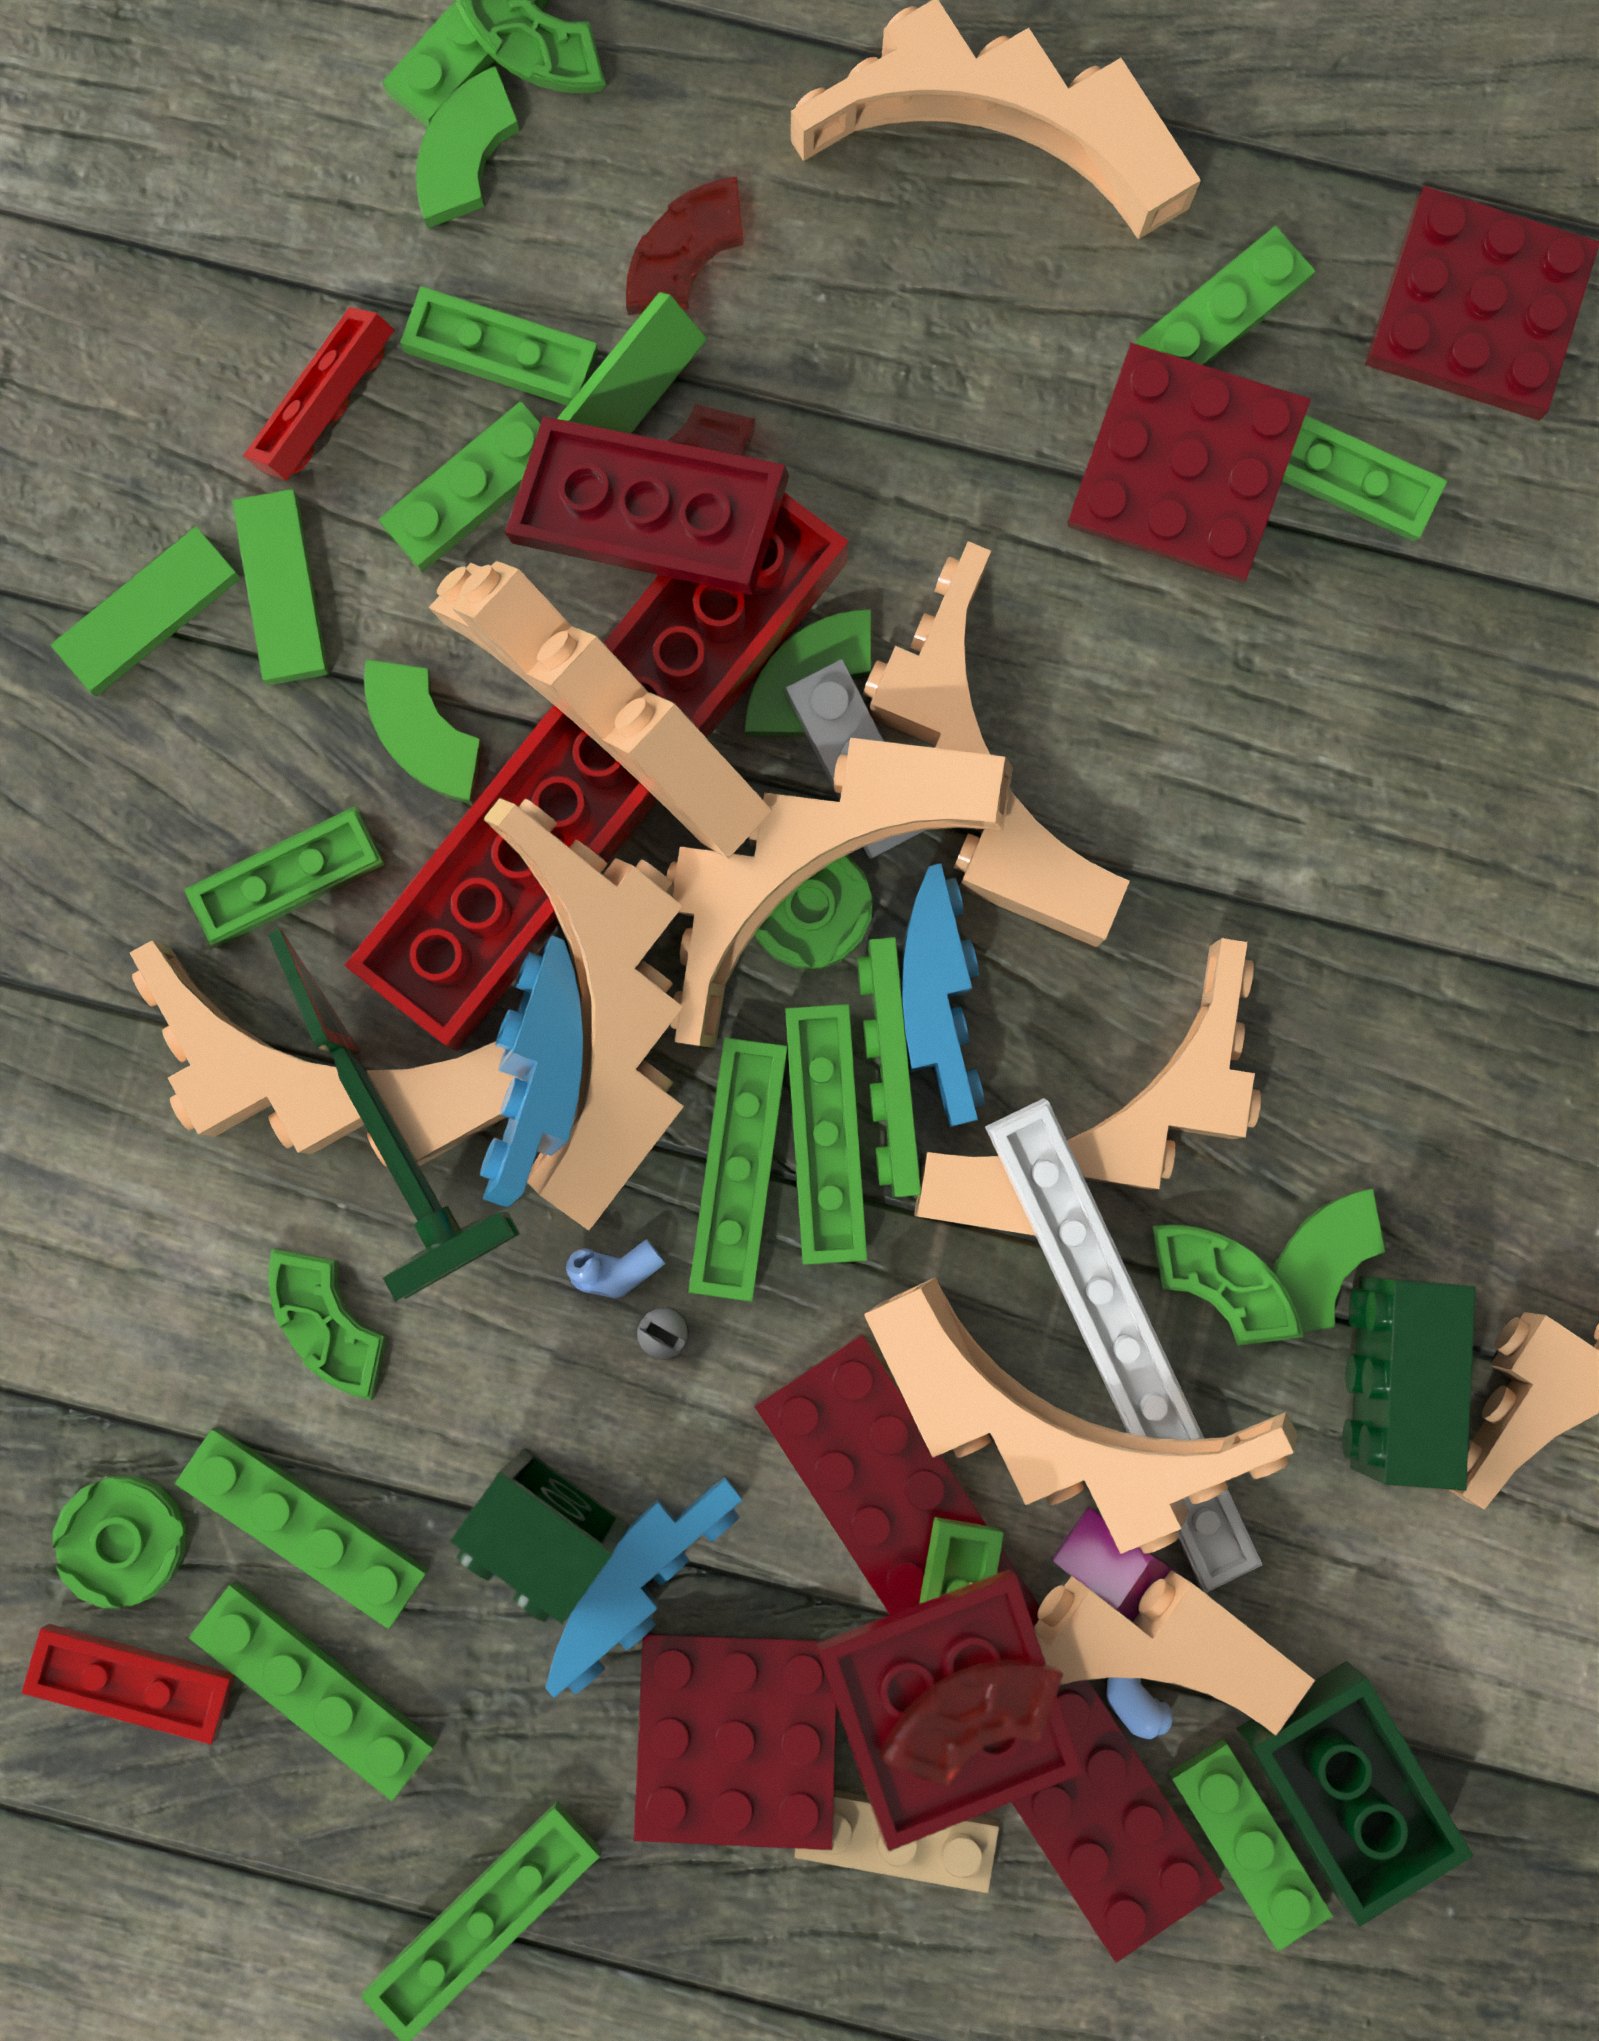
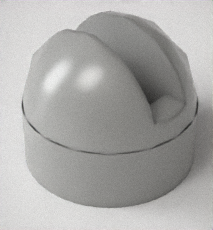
(668, 1320)

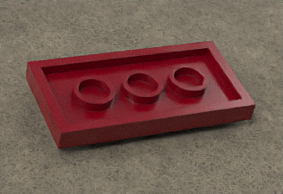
(648, 504)

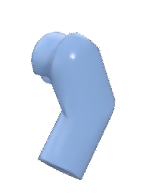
(611, 1275)
(1137, 1708)

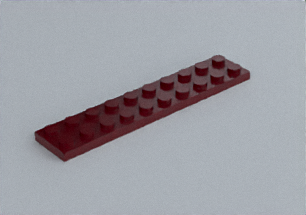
(880, 1491)

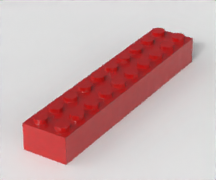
(475, 904)

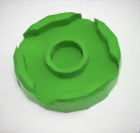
(815, 931)
(119, 1541)

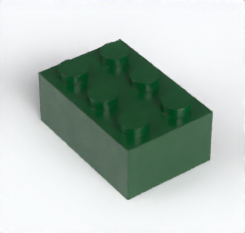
(1410, 1382)
(538, 1537)
(1357, 1795)

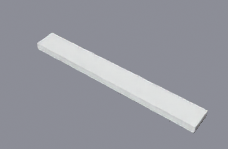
(1114, 1322)

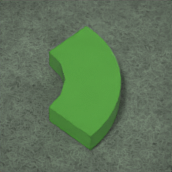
(536, 44)
(459, 145)
(806, 652)
(417, 734)
(1326, 1252)
(1230, 1279)
(320, 1324)

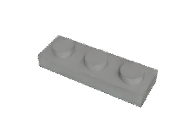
(831, 715)

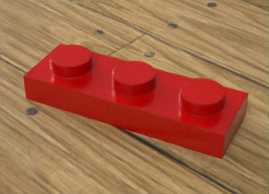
(319, 394)
(128, 1683)

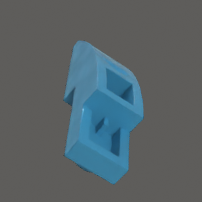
(931, 972)
(546, 1052)
(618, 1600)

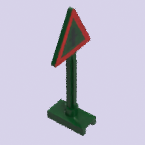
(445, 1242)

